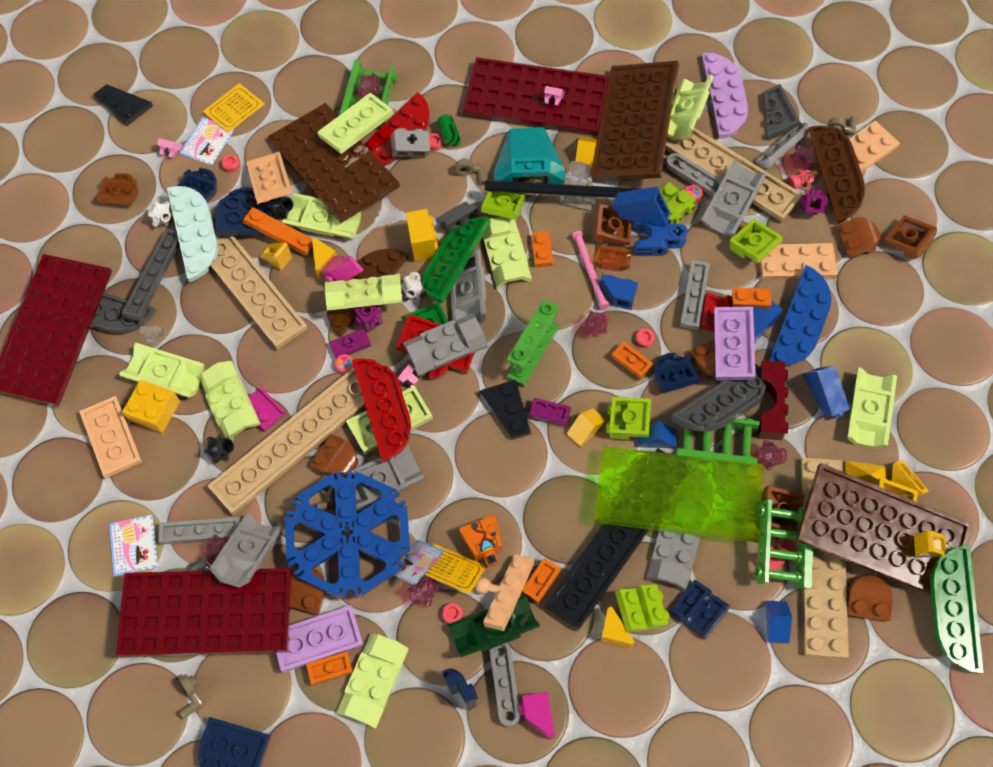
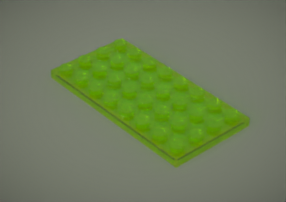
(679, 494)

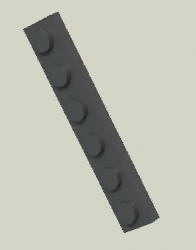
(152, 276)

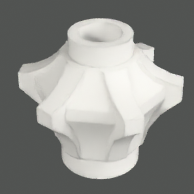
(160, 213)
(412, 285)

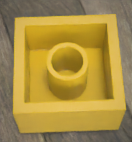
(422, 234)
(151, 406)

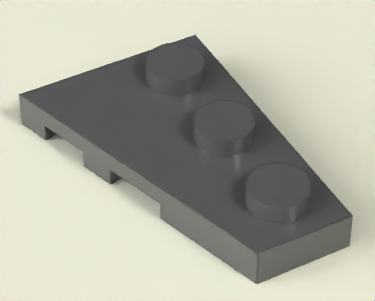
(779, 112)

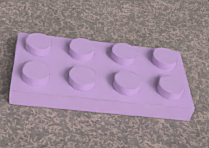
(734, 343)
(320, 638)

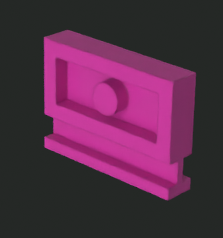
(266, 409)

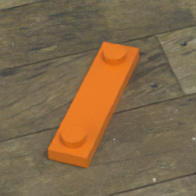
(278, 231)

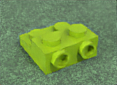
(678, 202)
(503, 204)
(755, 241)
(629, 418)
(642, 608)

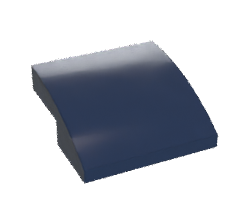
(700, 609)

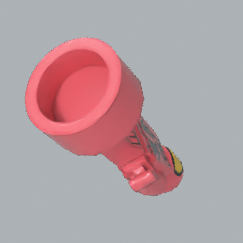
(805, 176)

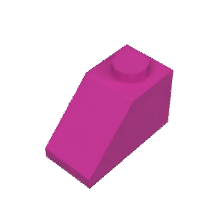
(341, 268)
(538, 713)

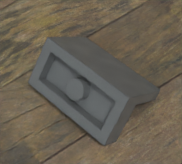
(458, 216)

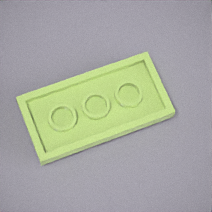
(355, 123)
(361, 426)

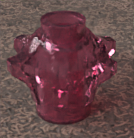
(369, 84)
(800, 163)
(595, 323)
(770, 455)
(215, 548)
(423, 591)

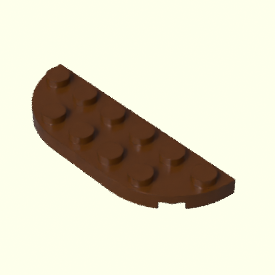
(839, 170)
(374, 264)

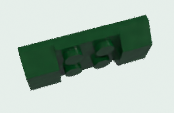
(472, 635)

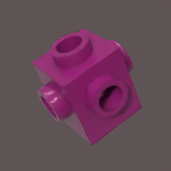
(818, 205)
(368, 317)

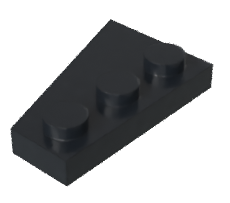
(122, 104)
(509, 408)

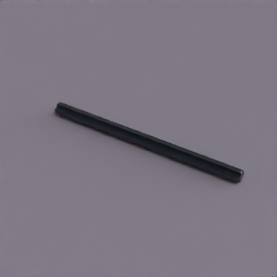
(554, 189)

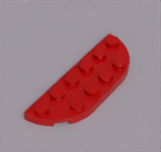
(411, 116)
(384, 407)

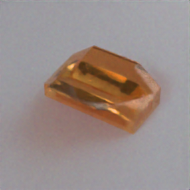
(612, 258)

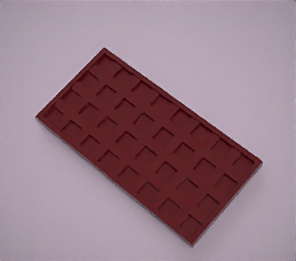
(517, 95)
(51, 329)
(202, 616)

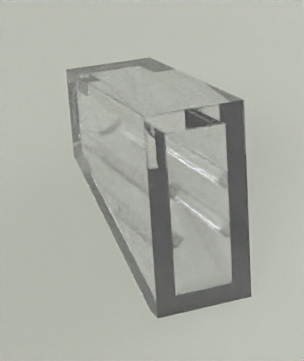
(579, 175)

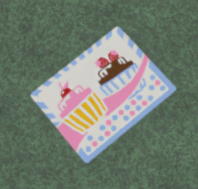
(206, 141)
(133, 545)
(420, 560)

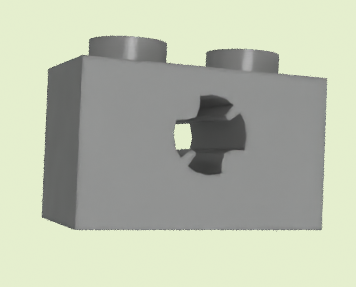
(403, 148)

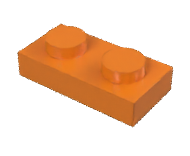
(542, 249)
(751, 297)
(632, 360)
(541, 580)
(329, 668)

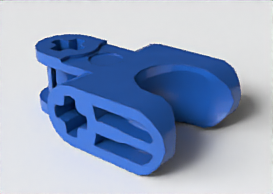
(660, 238)

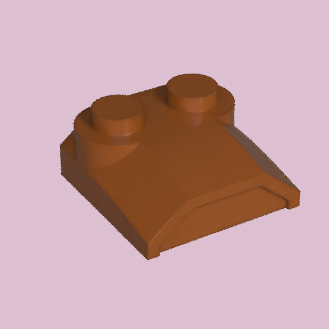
(610, 227)
(911, 237)
(783, 500)

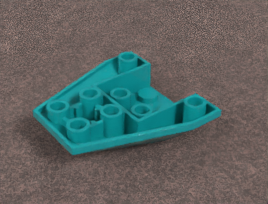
(529, 154)

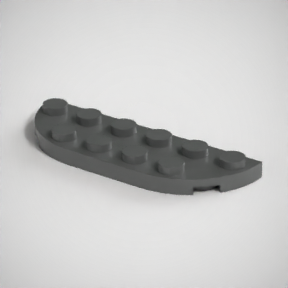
(110, 317)
(721, 404)

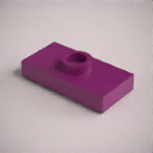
(350, 343)
(549, 412)

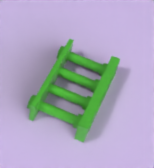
(354, 82)
(533, 342)
(747, 425)
(803, 556)

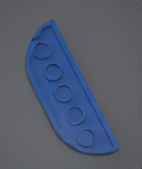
(803, 319)

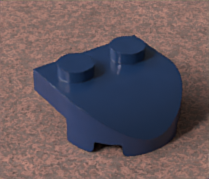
(201, 181)
(674, 372)
(457, 683)

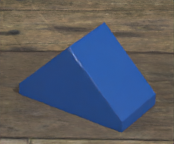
(660, 436)
(778, 621)

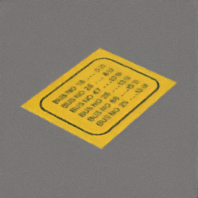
(233, 107)
(456, 570)

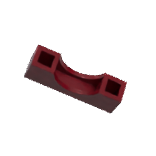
(773, 422)

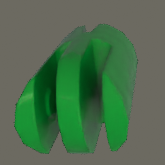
(448, 130)

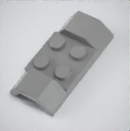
(732, 200)
(469, 291)
(445, 344)
(396, 473)
(245, 551)
(673, 558)

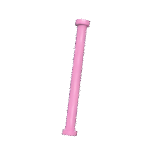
(603, 304)

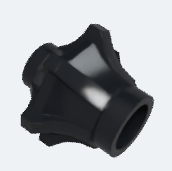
(280, 207)
(219, 448)

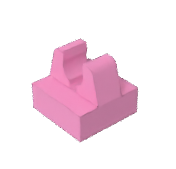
(553, 92)
(165, 145)
(407, 377)

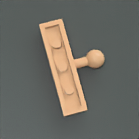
(506, 593)

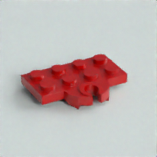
(414, 327)

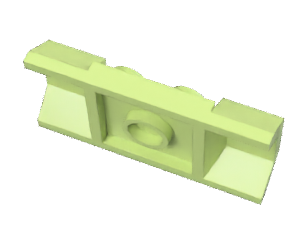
(687, 108)
(313, 216)
(505, 252)
(363, 292)
(164, 370)
(228, 399)
(871, 410)
(373, 680)

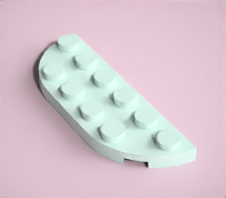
(194, 230)

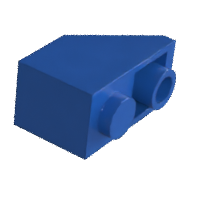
(619, 291)

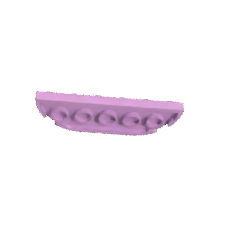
(725, 94)

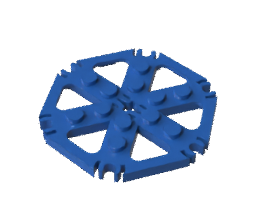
(348, 553)

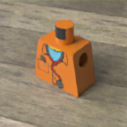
(483, 540)

